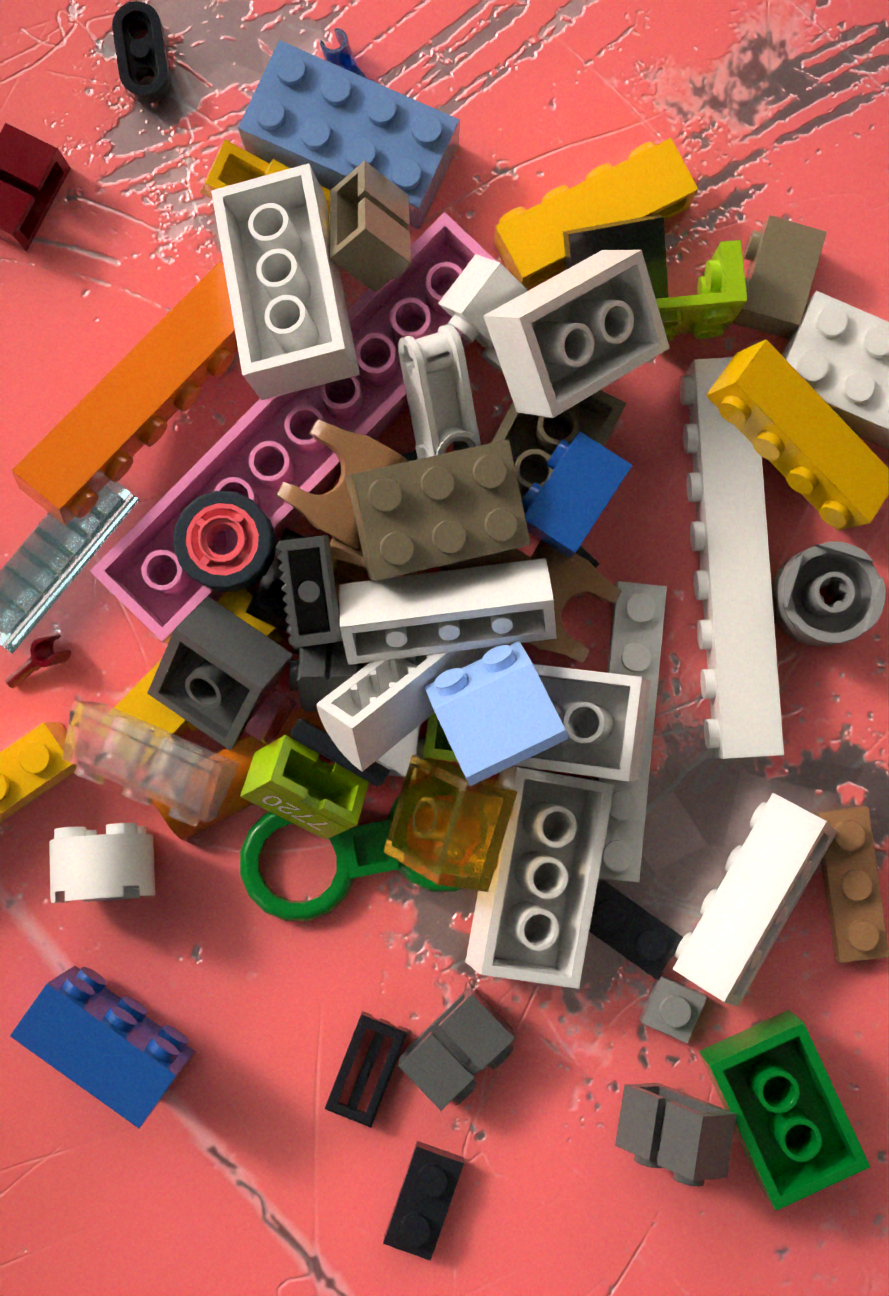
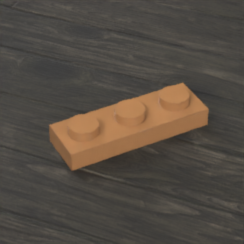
(853, 887)

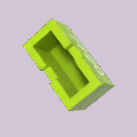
(304, 789)

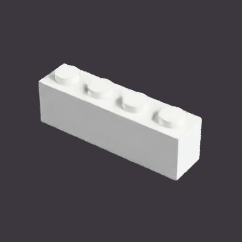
(447, 611)
(753, 899)

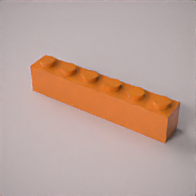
(132, 402)

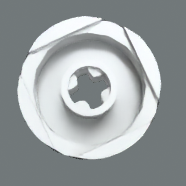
(101, 865)

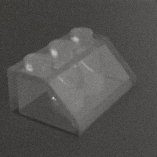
(147, 761)

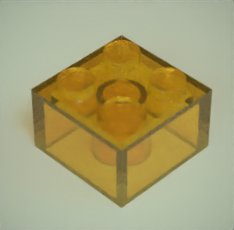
(449, 827)

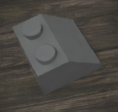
(217, 671)

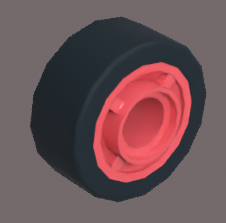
(204, 521)

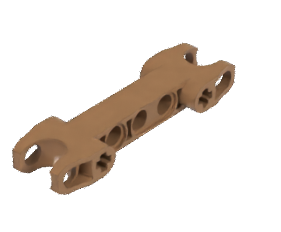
(335, 517)

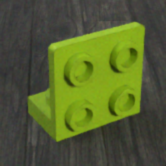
(718, 297)

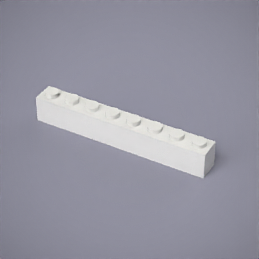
(731, 576)

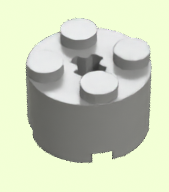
(849, 579)

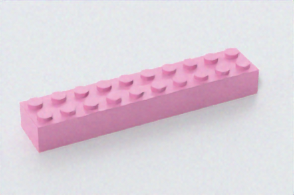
(274, 439)

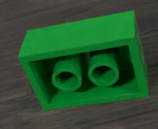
(784, 1109)

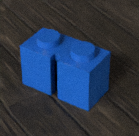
(574, 493)

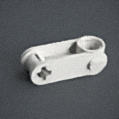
(438, 392)

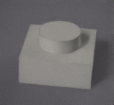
(672, 1008)

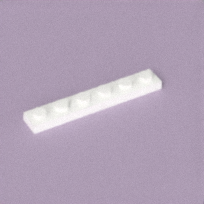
(633, 652)

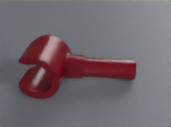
(41, 656)

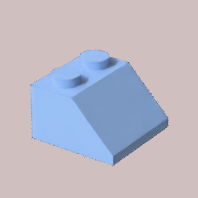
(495, 712)

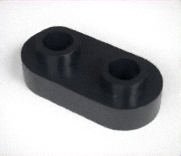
(141, 56)

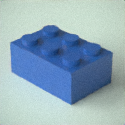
(104, 1043)

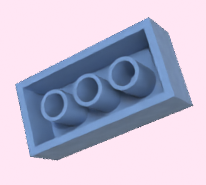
(338, 119)

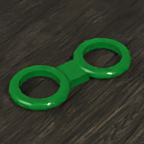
(357, 855)

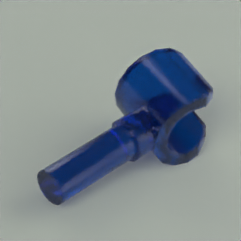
(343, 55)

